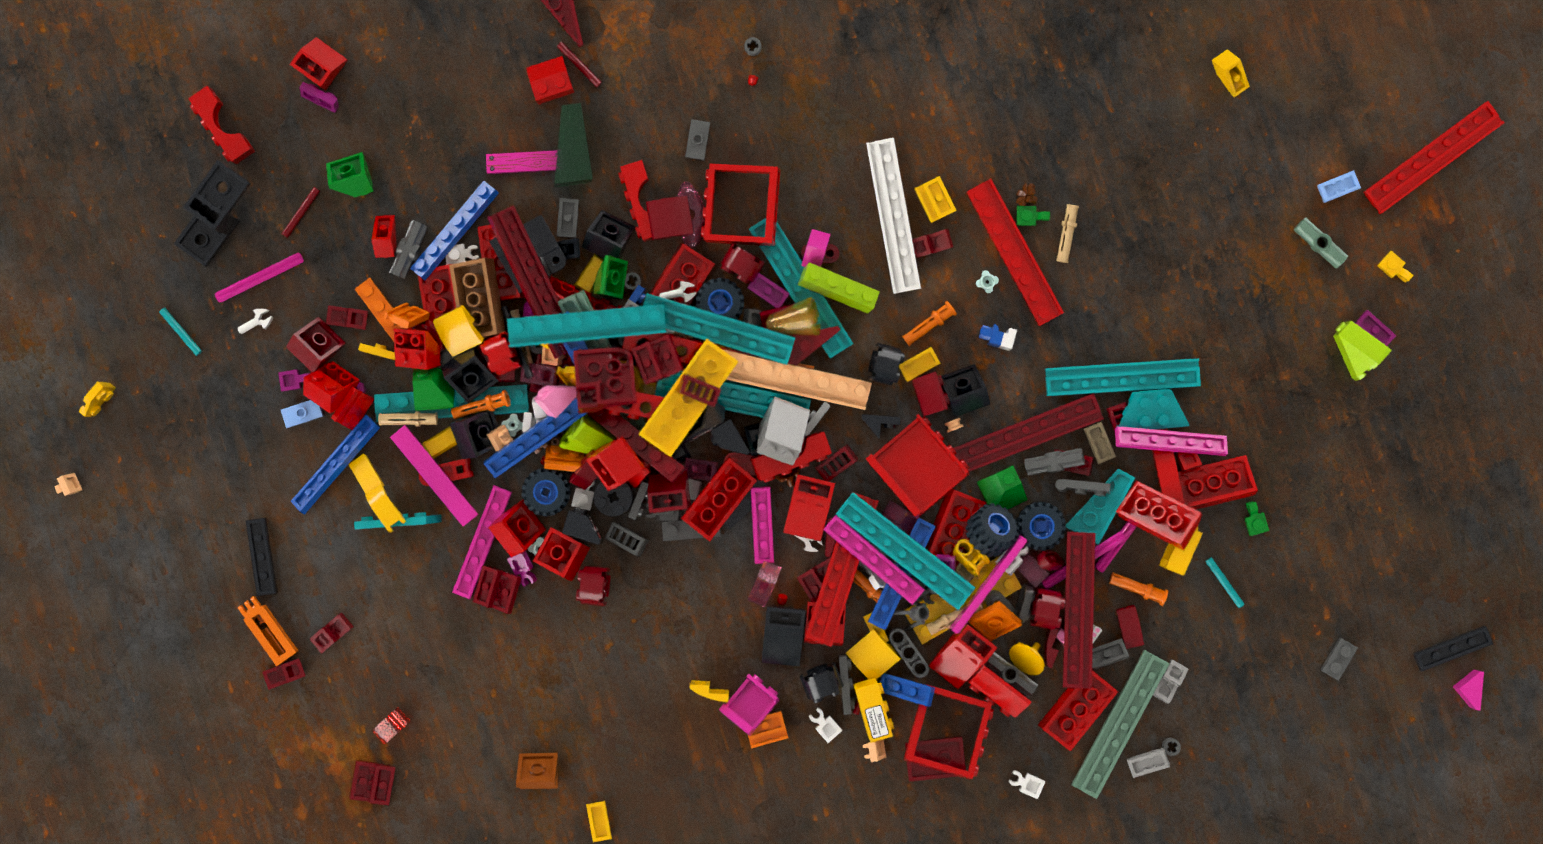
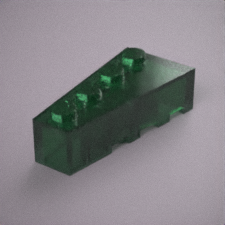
(572, 155)

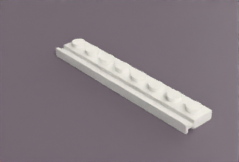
(893, 215)

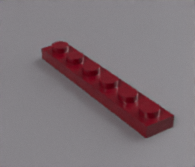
(648, 452)

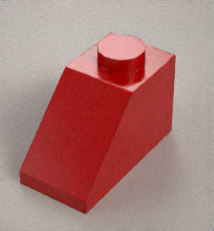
(384, 236)

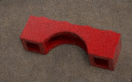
(208, 105)
(635, 178)
(813, 448)

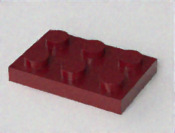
(942, 750)

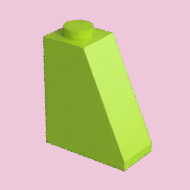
(1359, 349)
(585, 435)

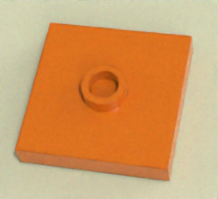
(995, 621)

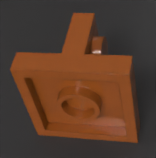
(537, 771)

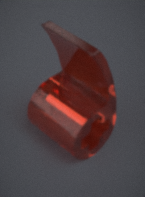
(391, 726)

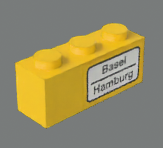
(873, 709)

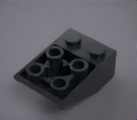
(783, 635)

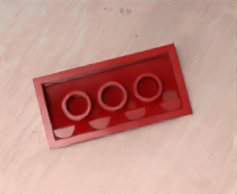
(683, 266)
(506, 287)
(437, 293)
(1217, 483)
(718, 499)
(1159, 515)
(952, 522)
(1077, 711)

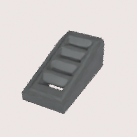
(641, 546)

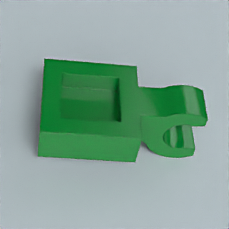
(1027, 216)
(1255, 522)

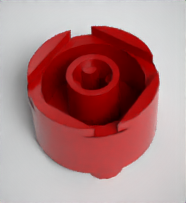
(500, 354)

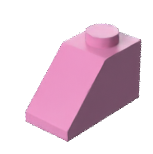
(555, 399)

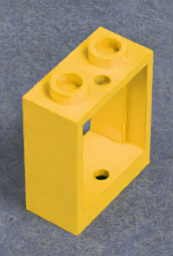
(1177, 559)

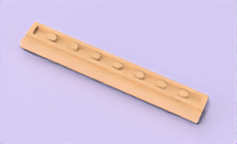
(799, 380)

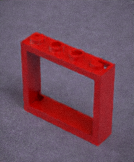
(772, 205)
(977, 750)

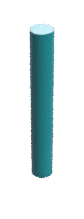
(180, 331)
(1224, 582)

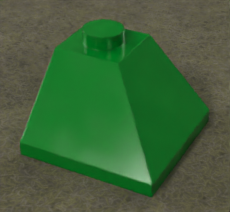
(350, 175)
(611, 278)
(431, 390)
(1003, 488)

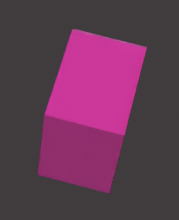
(816, 248)
(1471, 689)

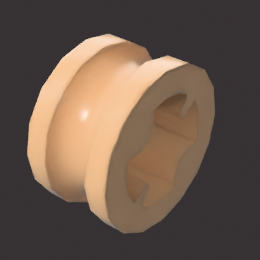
(953, 425)

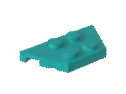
(1153, 411)

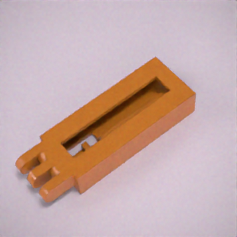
(273, 637)

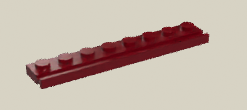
(526, 267)
(1030, 432)
(1079, 610)

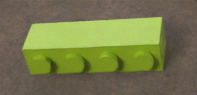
(838, 288)

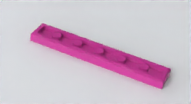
(1171, 441)
(434, 475)
(481, 543)
(874, 559)
(987, 585)

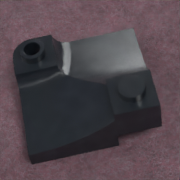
(544, 245)

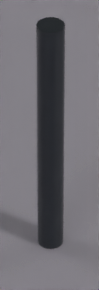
(520, 350)

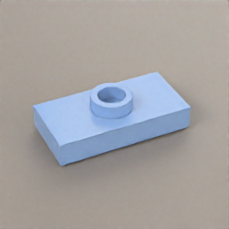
(1338, 186)
(301, 413)

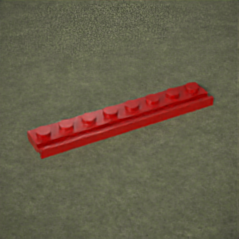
(1433, 157)
(1014, 252)
(834, 592)

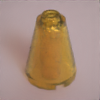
(796, 319)

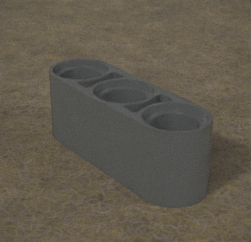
(911, 661)

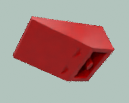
(809, 507)
(962, 656)

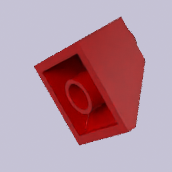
(549, 80)
(517, 529)
(561, 554)

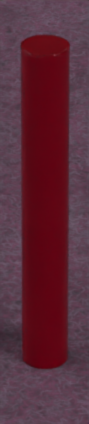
(579, 64)
(300, 212)

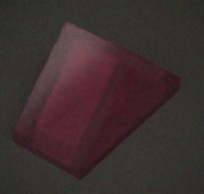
(899, 517)

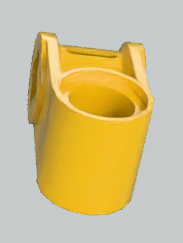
(970, 558)

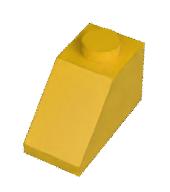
(1231, 72)

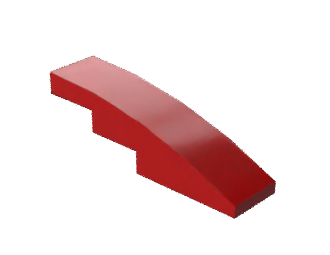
(1167, 473)

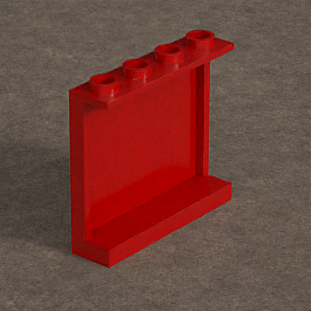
(919, 466)

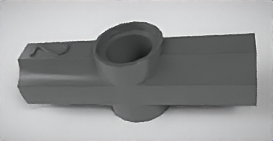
(408, 249)
(1054, 462)
(1018, 681)

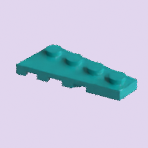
(1099, 510)
(419, 519)

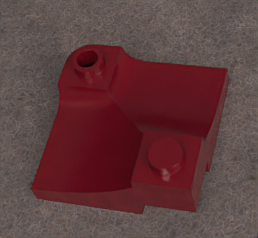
(603, 379)

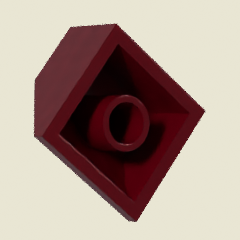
(315, 344)

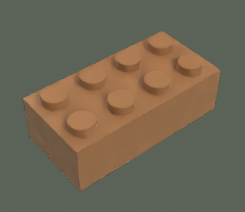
(478, 291)

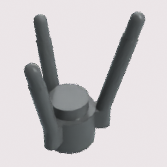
(918, 613)

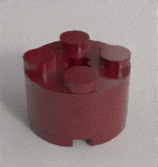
(742, 263)
(593, 585)
(1047, 609)

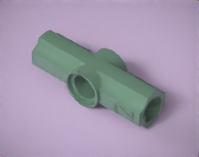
(1330, 251)

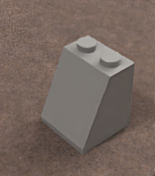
(782, 431)

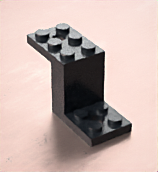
(212, 213)

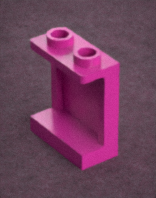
(750, 704)

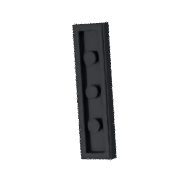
(261, 556)
(1452, 648)

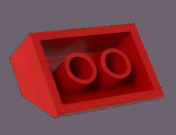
(998, 691)

